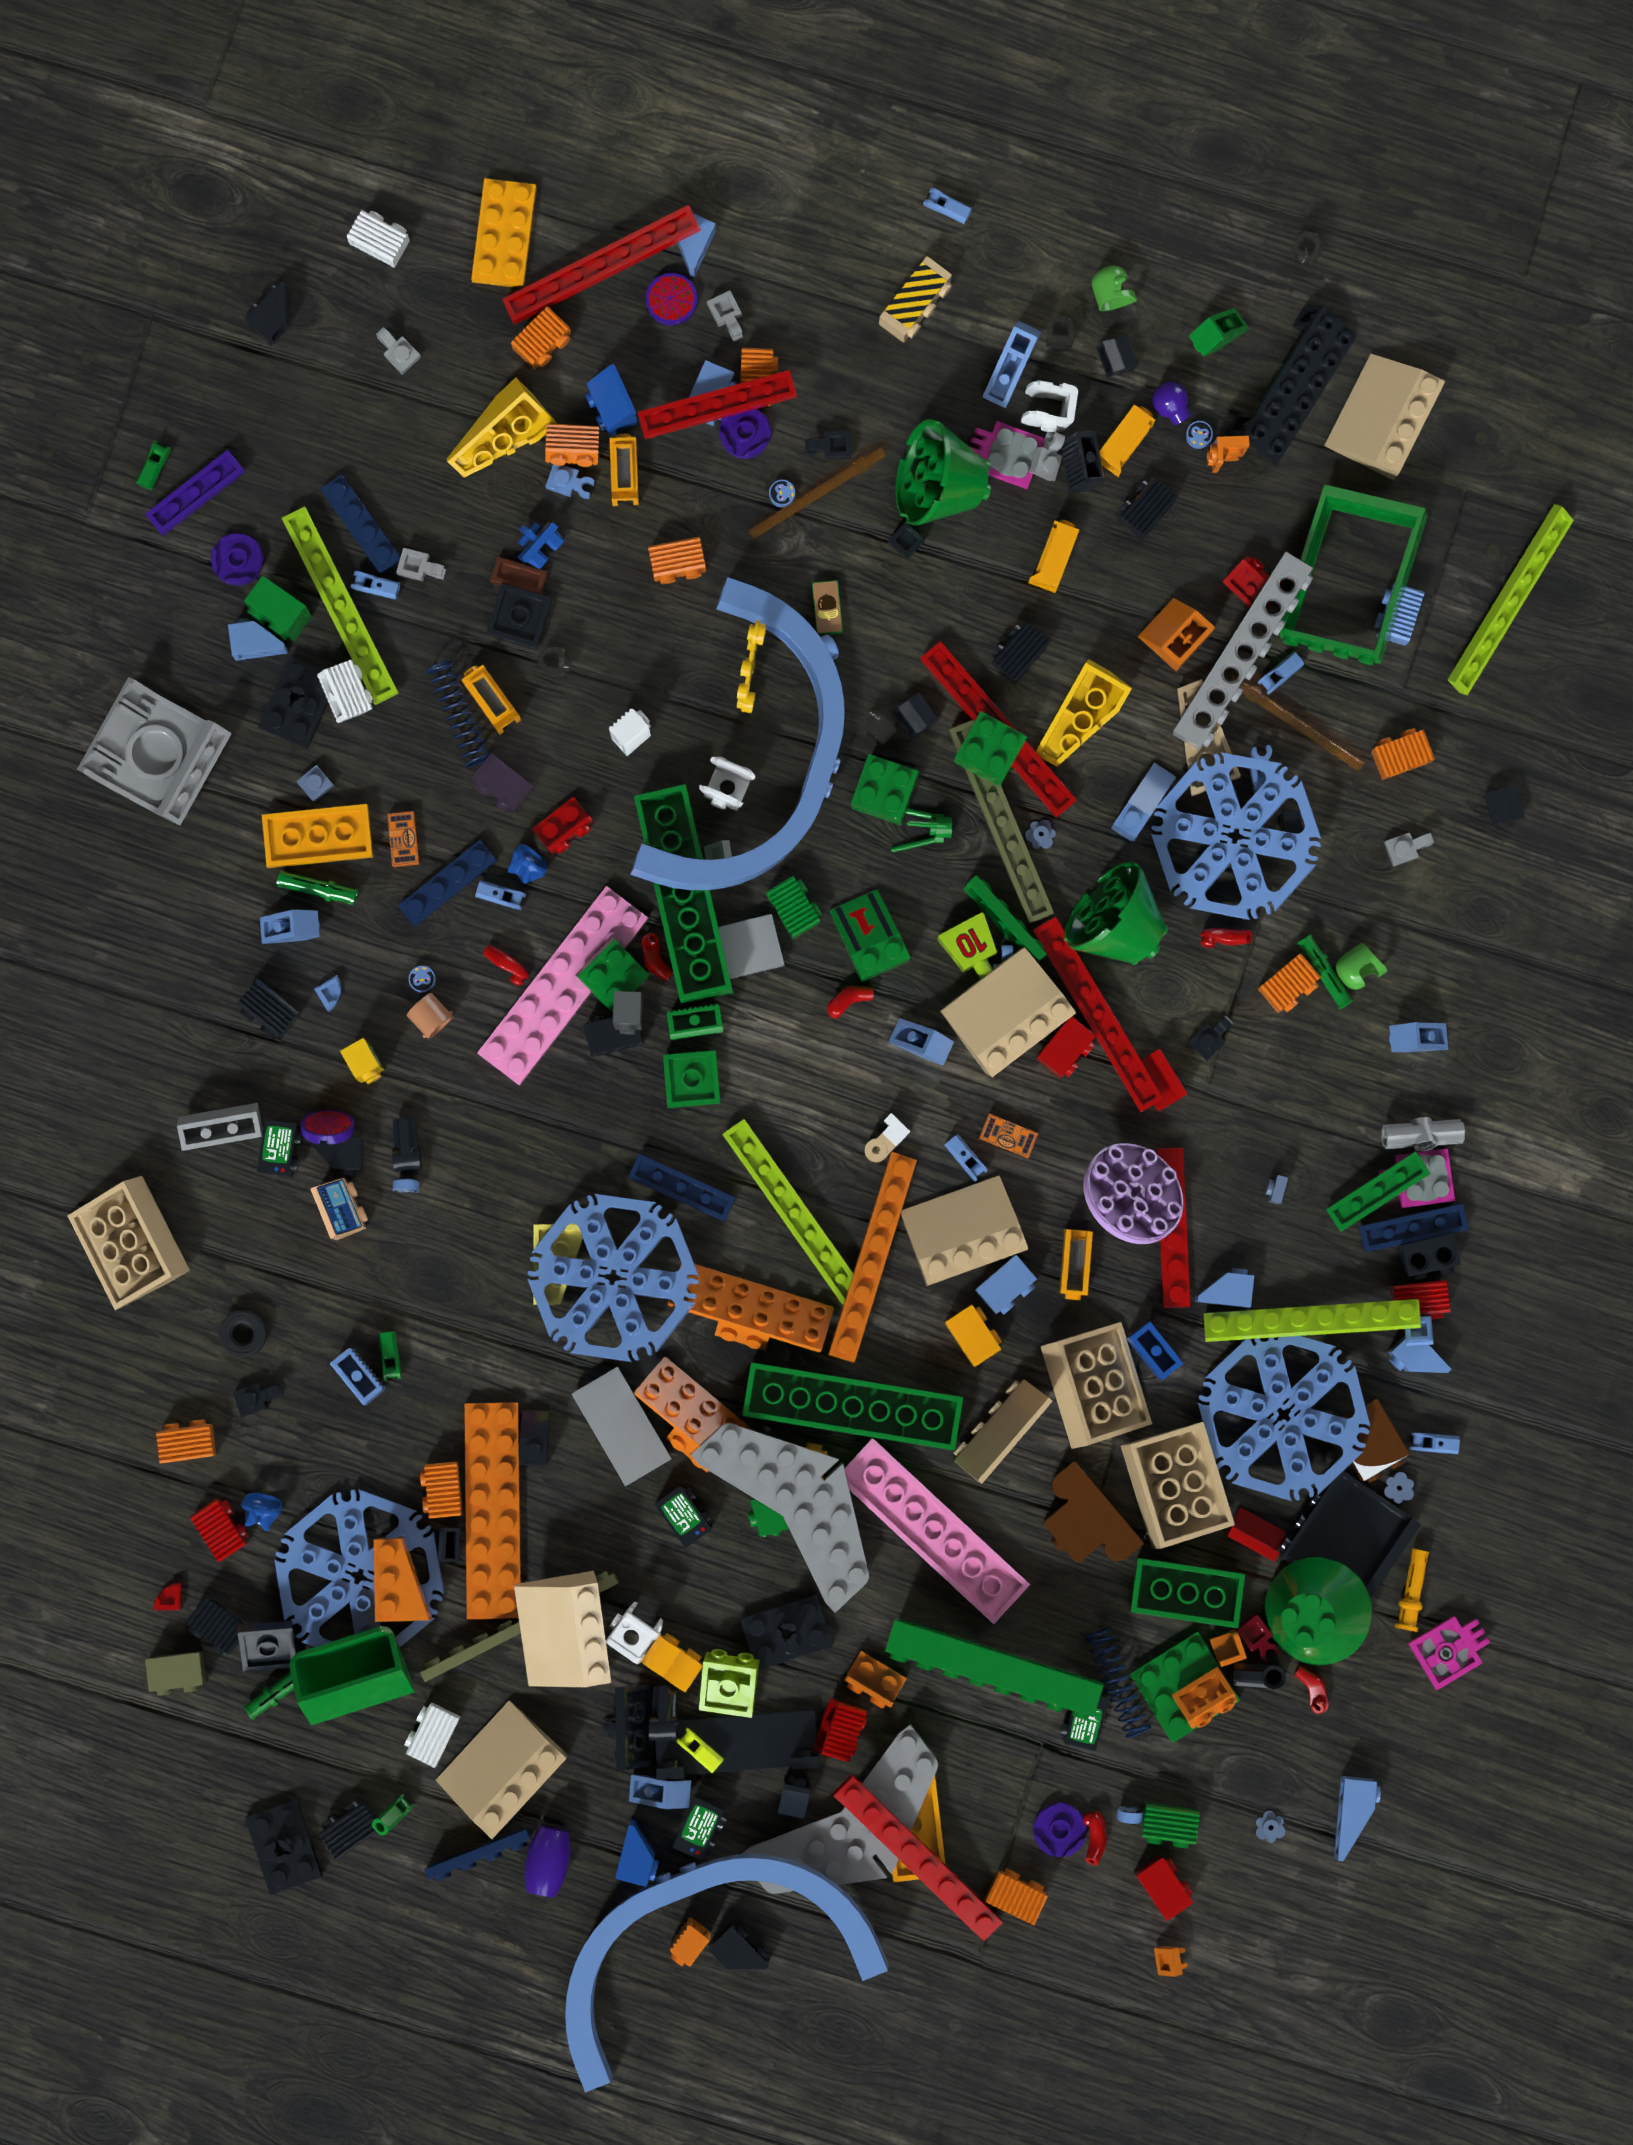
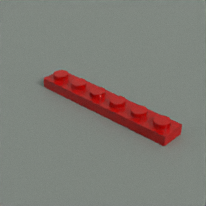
(717, 404)
(1174, 1246)

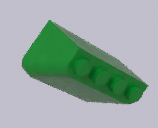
(349, 1675)

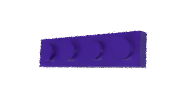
(195, 493)

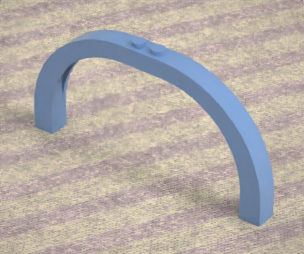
(790, 627)
(825, 1893)

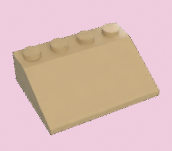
(1384, 415)
(1007, 1012)
(963, 1230)
(128, 1242)
(1096, 1385)
(1002, 1430)
(1177, 1485)
(563, 1631)
(501, 1769)

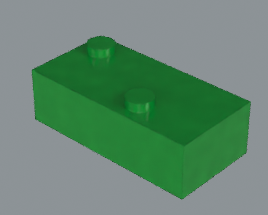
(1187, 1593)

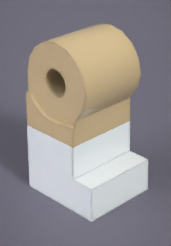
(880, 1148)

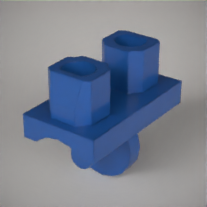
(548, 535)

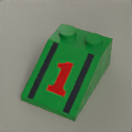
(869, 935)

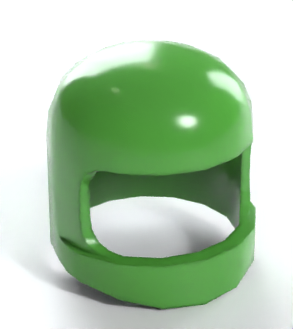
(1108, 291)
(1358, 964)

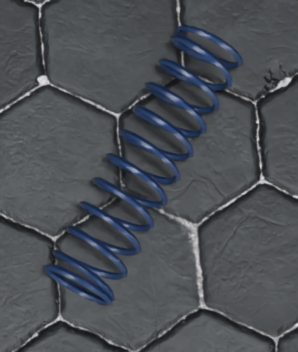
(480, 759)
(1098, 1633)

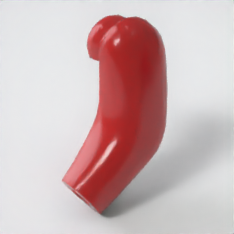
(1225, 936)
(652, 957)
(507, 963)
(848, 996)
(1316, 1688)
(1098, 1837)

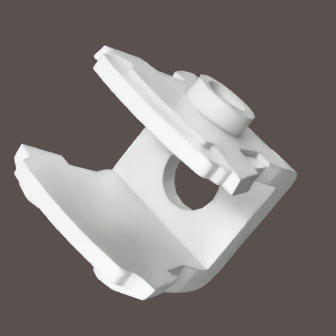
(1050, 423)
(732, 772)
(628, 1621)

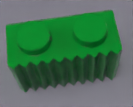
(793, 906)
(694, 1022)
(1170, 1824)

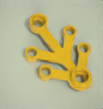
(755, 637)

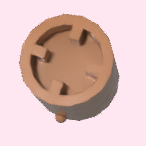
(429, 1015)

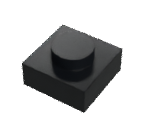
(906, 541)

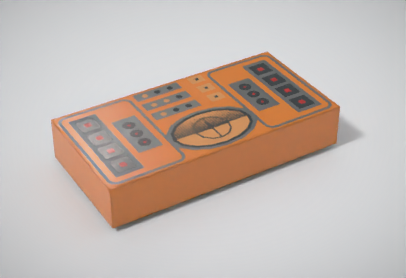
(403, 839)
(1008, 1136)

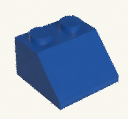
(611, 401)
(637, 1857)

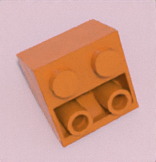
(1176, 633)

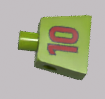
(970, 945)

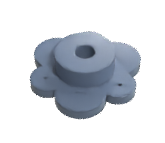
(1044, 841)
(1400, 1479)
(1269, 1818)

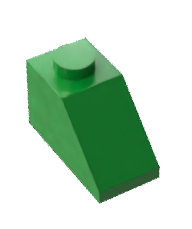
(1218, 331)

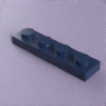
(361, 524)
(447, 883)
(681, 1187)
(1413, 1228)
(467, 1859)

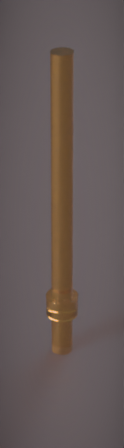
(859, 466)
(1254, 694)

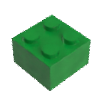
(277, 608)
(990, 749)
(885, 789)

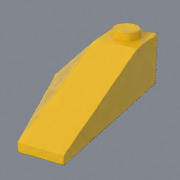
(505, 425)
(1088, 706)

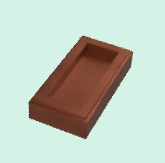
(518, 575)

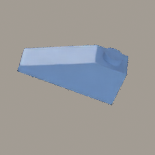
(1012, 364)
(1143, 802)
(1355, 1808)

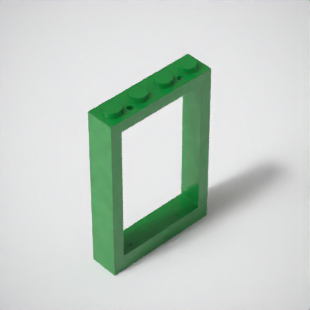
(1368, 507)

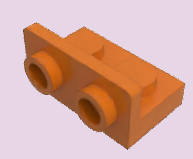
(1226, 449)
(874, 1679)
(1205, 1698)

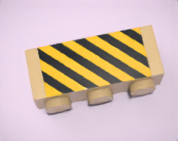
(916, 300)

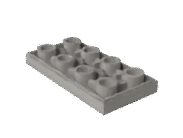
(751, 946)
(621, 1426)

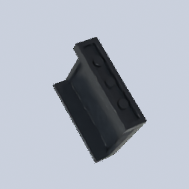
(1351, 1528)

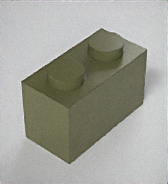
(176, 1671)

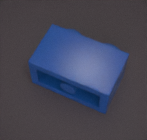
(1154, 1351)

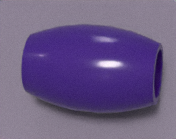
(547, 1861)

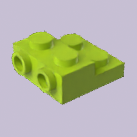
(729, 1683)

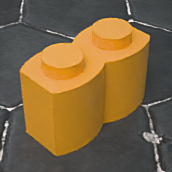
(672, 1662)

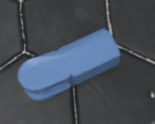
(951, 208)
(379, 586)
(1283, 670)
(496, 893)
(962, 1153)
(1438, 1443)

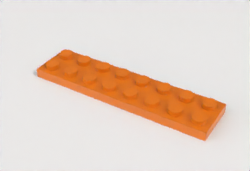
(492, 1509)

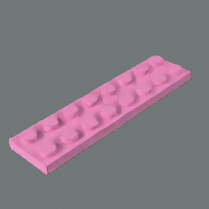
(556, 991)
(933, 1531)

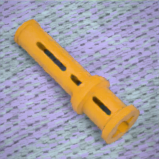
(1411, 1602)

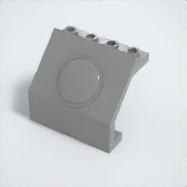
(153, 752)

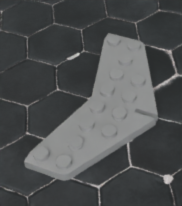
(791, 1484)
(841, 1843)

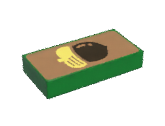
(827, 607)

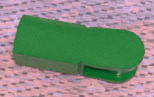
(152, 469)
(389, 1350)
(392, 1815)

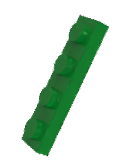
(999, 914)
(1378, 1191)

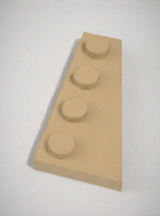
(1219, 743)

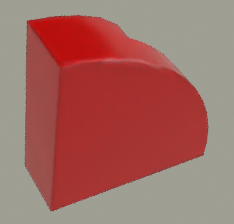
(169, 1598)

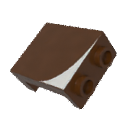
(1382, 1444)

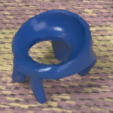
(527, 864)
(261, 1509)

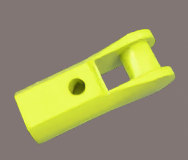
(703, 1754)

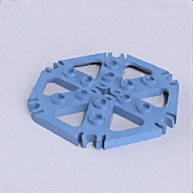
(1242, 859)
(621, 1300)
(1290, 1439)
(355, 1551)

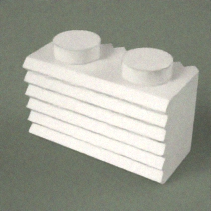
(378, 238)
(345, 691)
(630, 731)
(432, 1734)

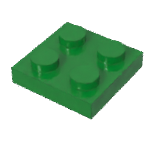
(611, 971)
(691, 1079)

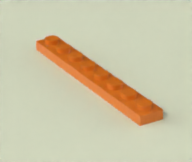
(872, 1257)

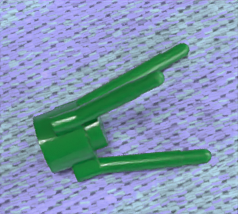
(938, 826)

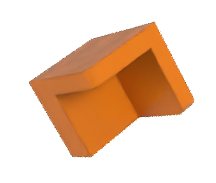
(1227, 1648)

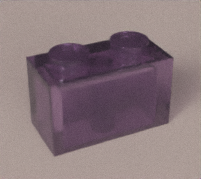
(502, 784)

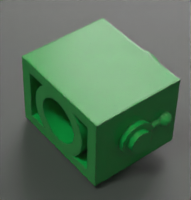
(765, 1519)

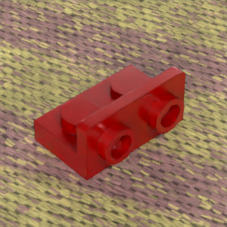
(1248, 580)
(563, 826)

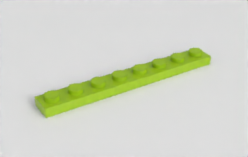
(1510, 599)
(340, 605)
(790, 1208)
(1312, 1320)

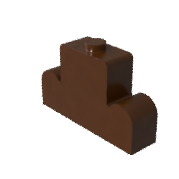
(1087, 1519)

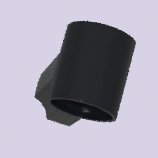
(406, 1152)
(1255, 1675)
(663, 1719)

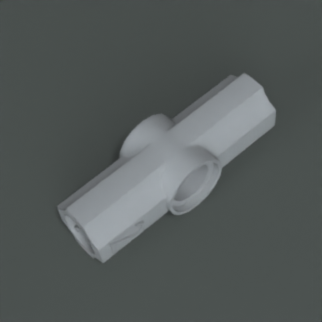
(1423, 1134)

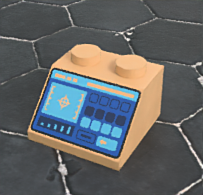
(339, 1208)

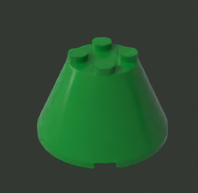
(939, 475)
(1117, 917)
(1318, 1610)

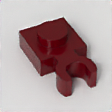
(1255, 1635)

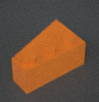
(396, 1583)

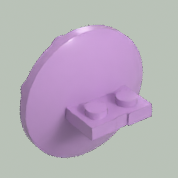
(1133, 1193)

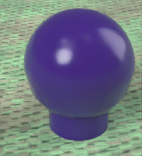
(1171, 402)

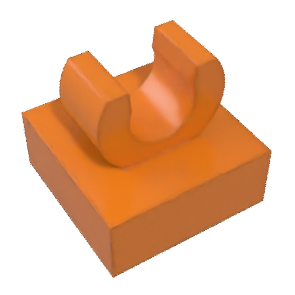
(1169, 1961)

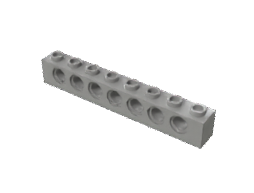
(1287, 569)

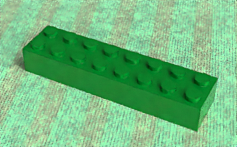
(685, 914)
(852, 1406)
(994, 1667)

